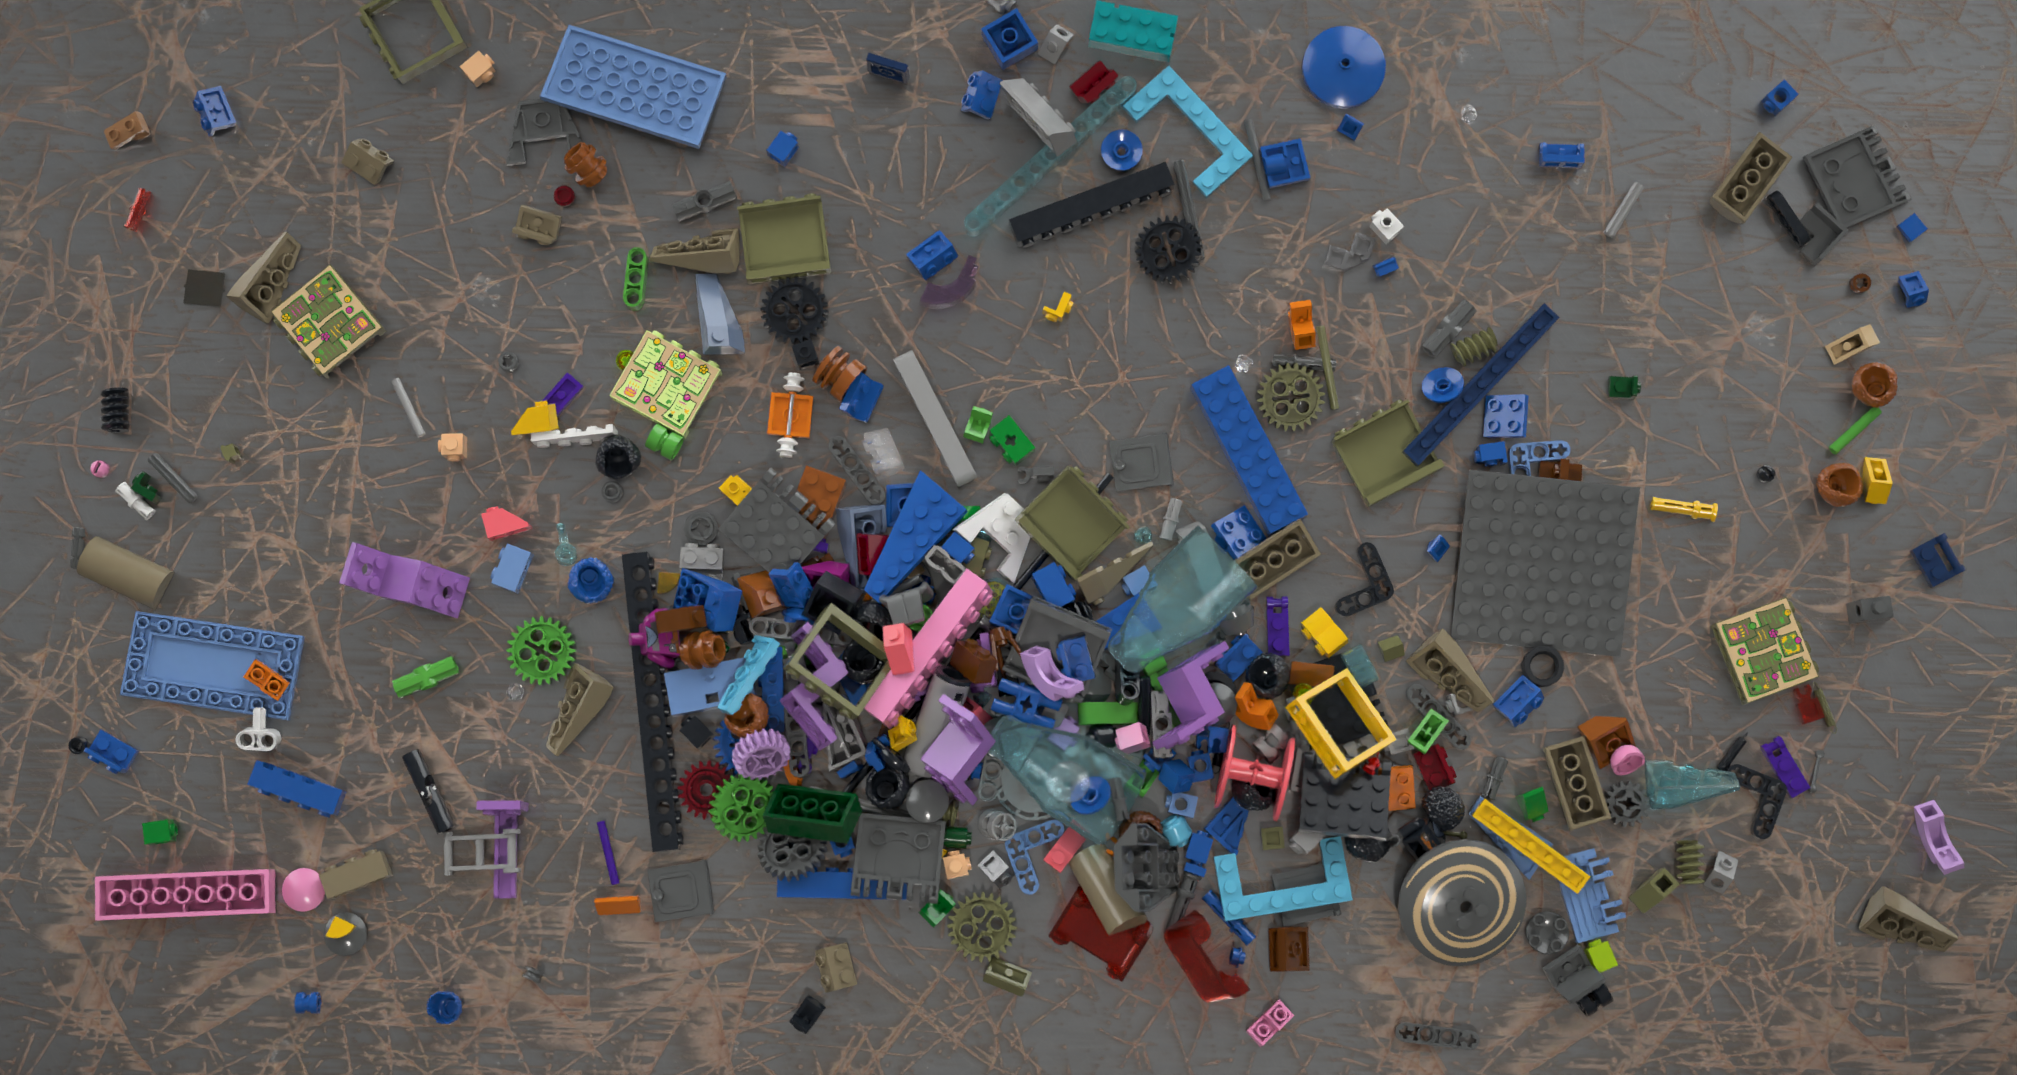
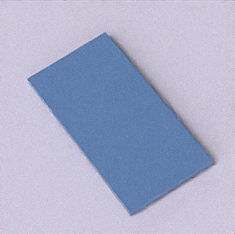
(206, 664)

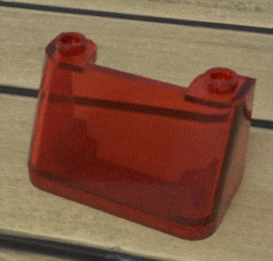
(1083, 927)
(1185, 942)

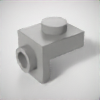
(1401, 744)

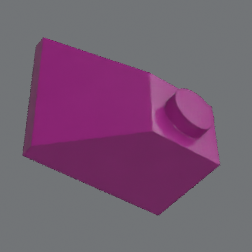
(838, 569)

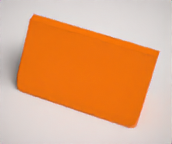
(618, 905)

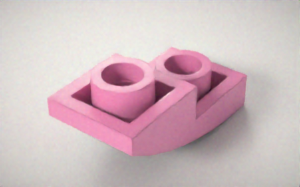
(1269, 1023)

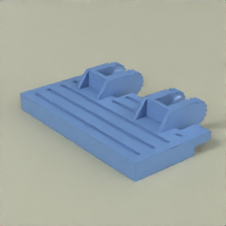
(1584, 909)

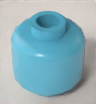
(1176, 830)

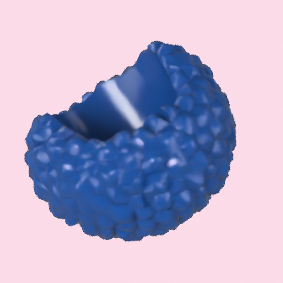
(590, 580)

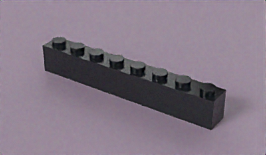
(1091, 204)

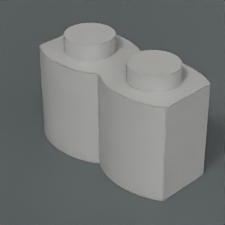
(941, 563)

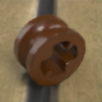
(1867, 281)

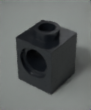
(805, 354)
(696, 732)

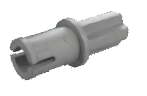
(1170, 519)

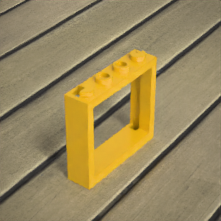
(1319, 737)

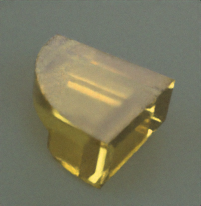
(667, 582)

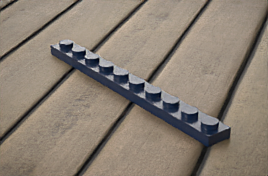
(1480, 385)

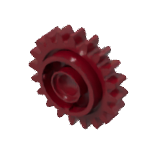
(693, 787)

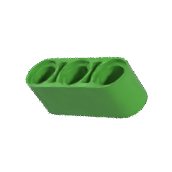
(639, 288)
(1107, 713)

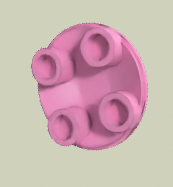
(303, 890)

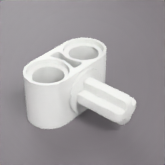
(258, 733)

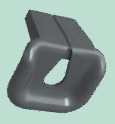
(908, 606)

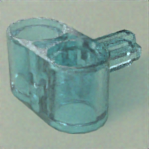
(1360, 666)

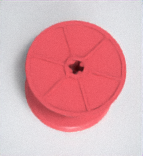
(1255, 773)

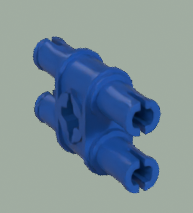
(1023, 693)

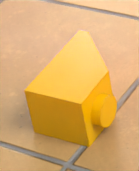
(537, 419)
(1876, 480)

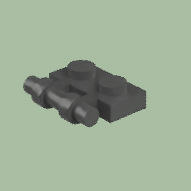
(1300, 739)

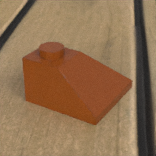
(760, 594)
(1605, 736)

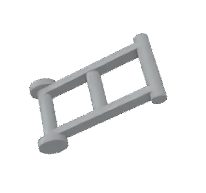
(510, 867)

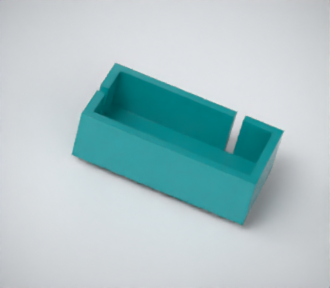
(1132, 31)

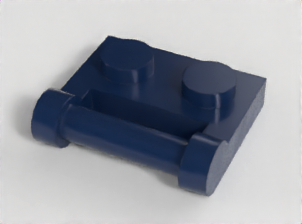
(1931, 563)

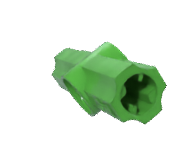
(425, 677)

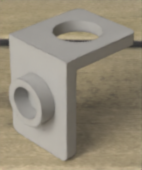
(1006, 5)
(1054, 44)
(1452, 706)
(1723, 869)

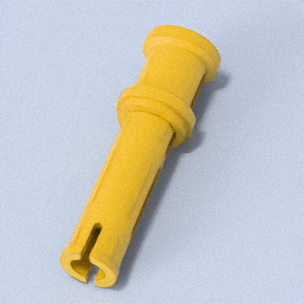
(1694, 509)

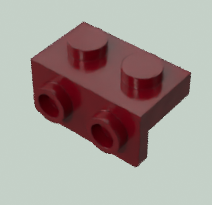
(1093, 82)

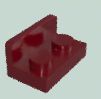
(1434, 767)

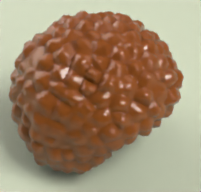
(1875, 384)
(1840, 484)
(750, 717)

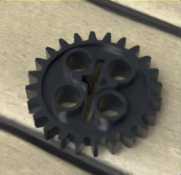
(1185, 243)
(780, 323)

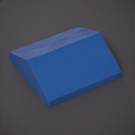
(895, 499)
(1011, 609)

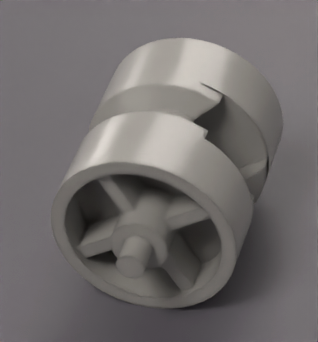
(1270, 745)
(1354, 749)
(997, 825)

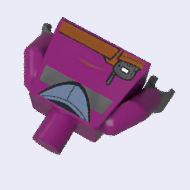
(658, 647)

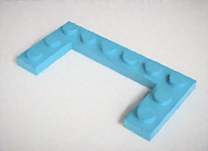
(1172, 86)
(1334, 891)

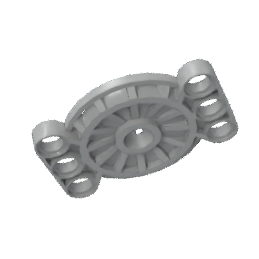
(1012, 789)

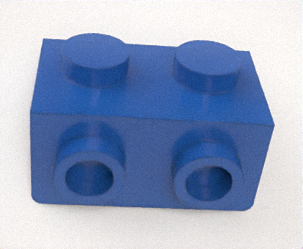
(981, 94)

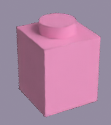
(1132, 738)

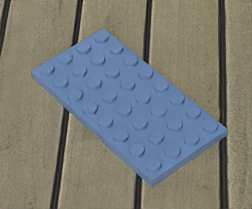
(633, 86)

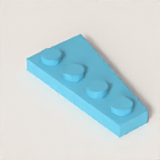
(745, 676)

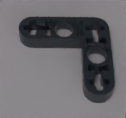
(1372, 590)
(1764, 790)

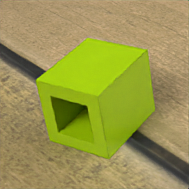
(1600, 955)

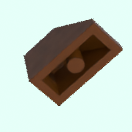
(680, 619)

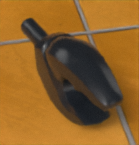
(891, 757)

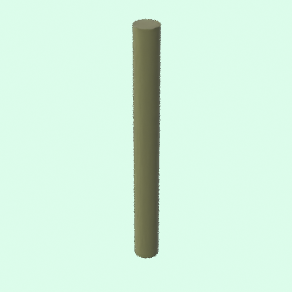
(1327, 367)

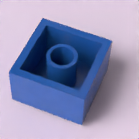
(1009, 39)
(1052, 585)

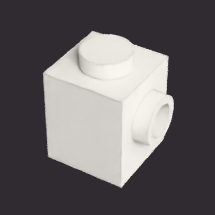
(1386, 225)

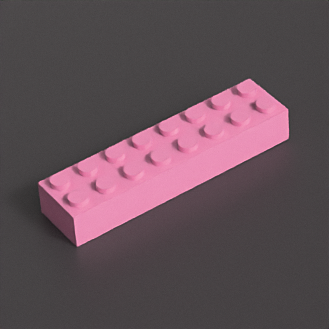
(930, 647)
(185, 894)

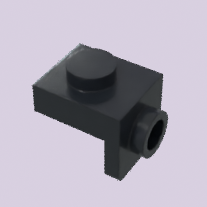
(741, 628)
(807, 1014)

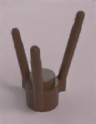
(998, 638)

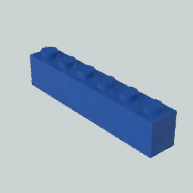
(828, 885)

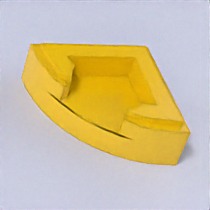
(339, 928)

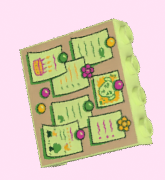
(665, 382)

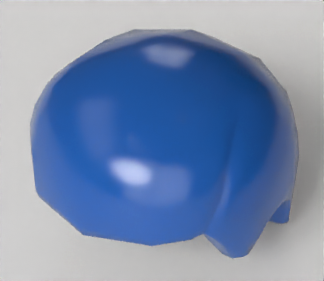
(444, 1007)

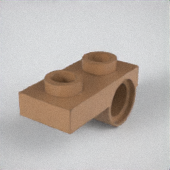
(127, 129)

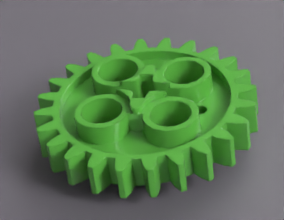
(551, 634)
(726, 801)

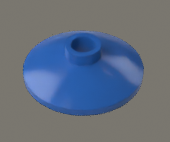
(1121, 140)
(1441, 378)
(1095, 798)

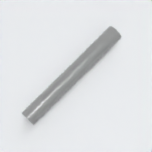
(408, 407)

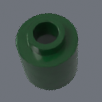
(957, 837)

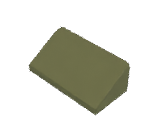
(1007, 976)

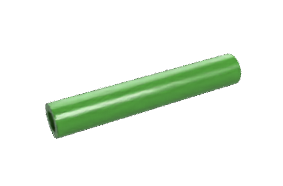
(1854, 430)

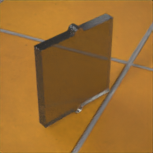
(204, 288)

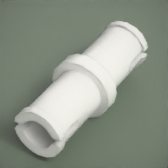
(135, 501)

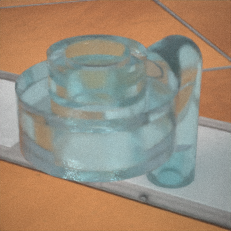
(564, 547)

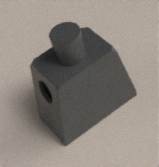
(1871, 610)

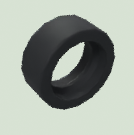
(1559, 666)

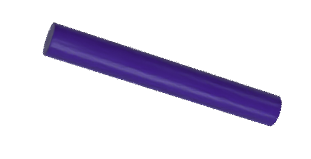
(608, 853)

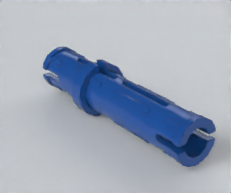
(1236, 926)

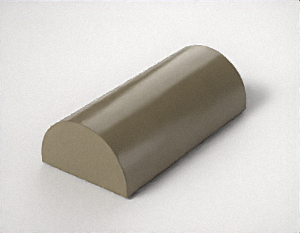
(1749, 179)
(1278, 556)
(124, 572)
(1577, 783)
(1097, 878)

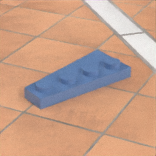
(1521, 861)

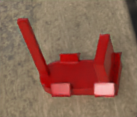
(1373, 763)

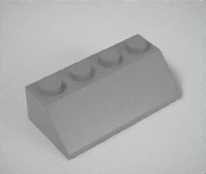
(1039, 115)

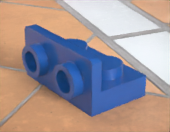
(213, 110)
(932, 255)
(861, 398)
(792, 585)
(1238, 656)
(1076, 658)
(1519, 701)
(112, 752)

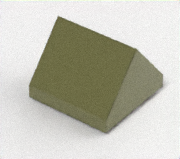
(1391, 648)

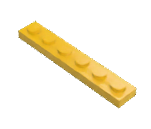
(1530, 846)

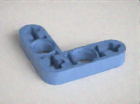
(1529, 457)
(1025, 845)

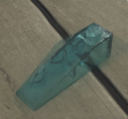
(1677, 786)

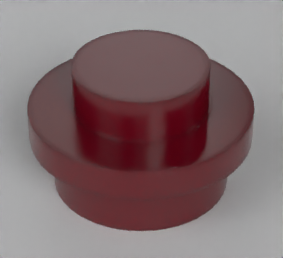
(564, 196)

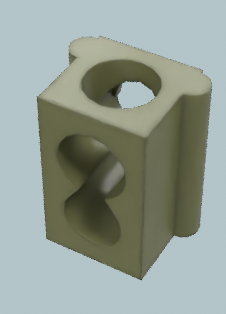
(231, 453)

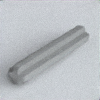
(1623, 210)

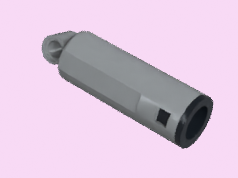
(932, 719)

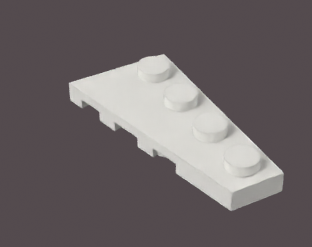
(592, 433)

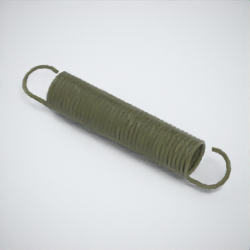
(1829, 719)

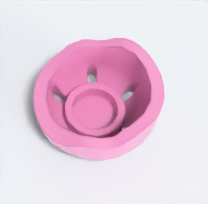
(1626, 760)

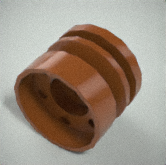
(837, 372)

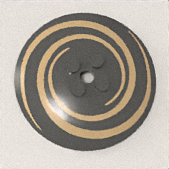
(1446, 879)

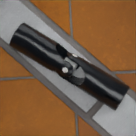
(422, 777)

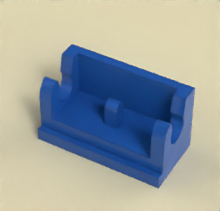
(1561, 155)
(1215, 737)

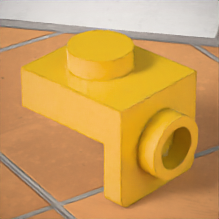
(1064, 306)
(902, 734)

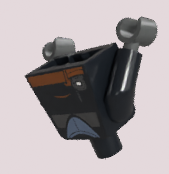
(1418, 836)

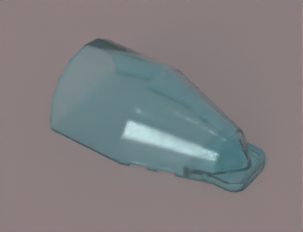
(1181, 601)
(1033, 750)

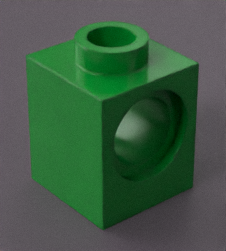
(159, 832)

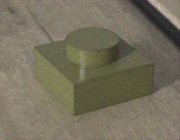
(1272, 838)

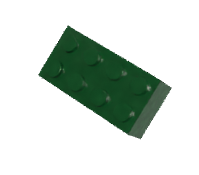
(812, 813)

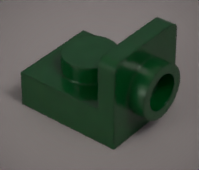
(1623, 387)
(147, 491)

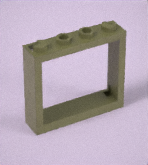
(376, 6)
(815, 685)

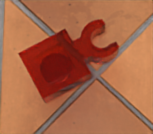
(1808, 709)

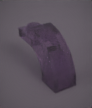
(952, 294)

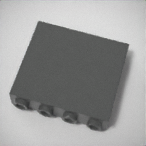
(1047, 626)

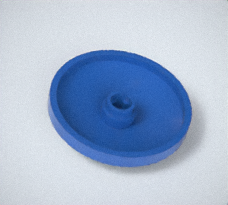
(1339, 84)

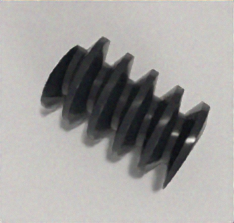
(113, 410)

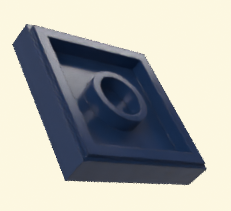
(888, 68)

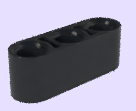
(1125, 682)

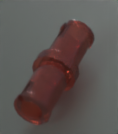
(137, 209)

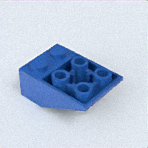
(718, 597)

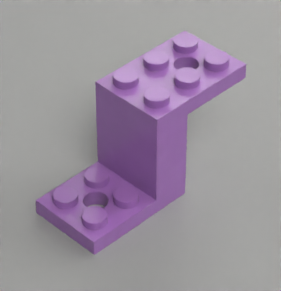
(404, 580)
(1191, 696)
(799, 699)
(957, 750)

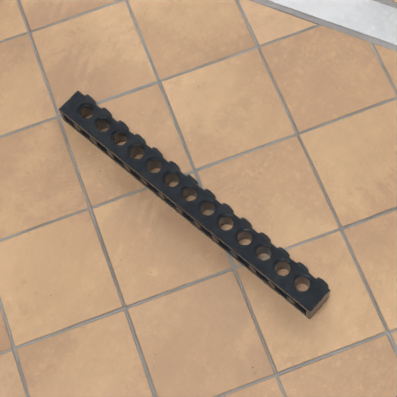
(660, 843)

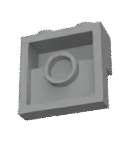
(705, 561)

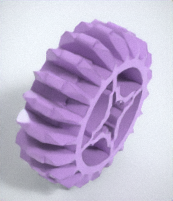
(761, 754)

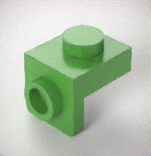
(978, 424)

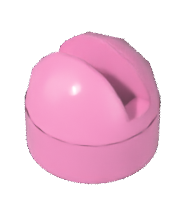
(103, 469)

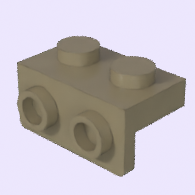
(366, 160)
(537, 225)
(835, 967)

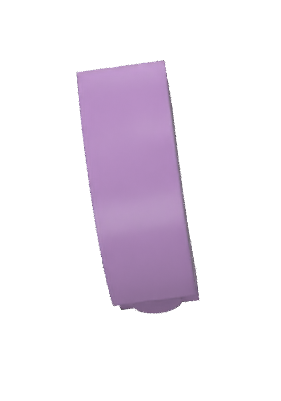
(1046, 675)
(1935, 838)

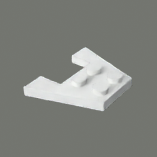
(999, 523)

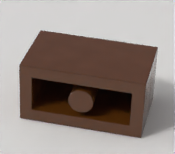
(973, 661)

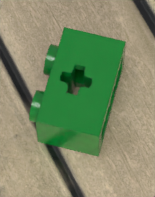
(1022, 445)

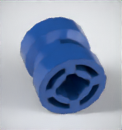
(309, 1003)

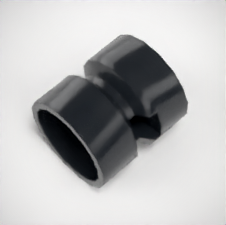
(1601, 998)

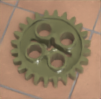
(1289, 377)
(965, 917)

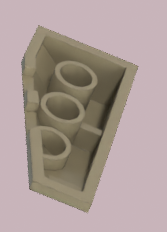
(710, 254)
(263, 283)
(1101, 581)
(1447, 666)
(582, 701)
(1898, 918)

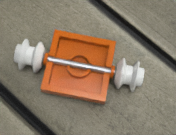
(790, 415)

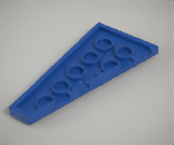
(920, 525)

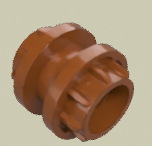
(589, 168)
(702, 650)

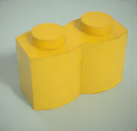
(1324, 633)

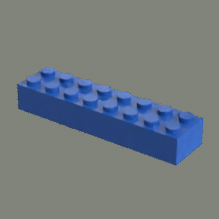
(1248, 450)

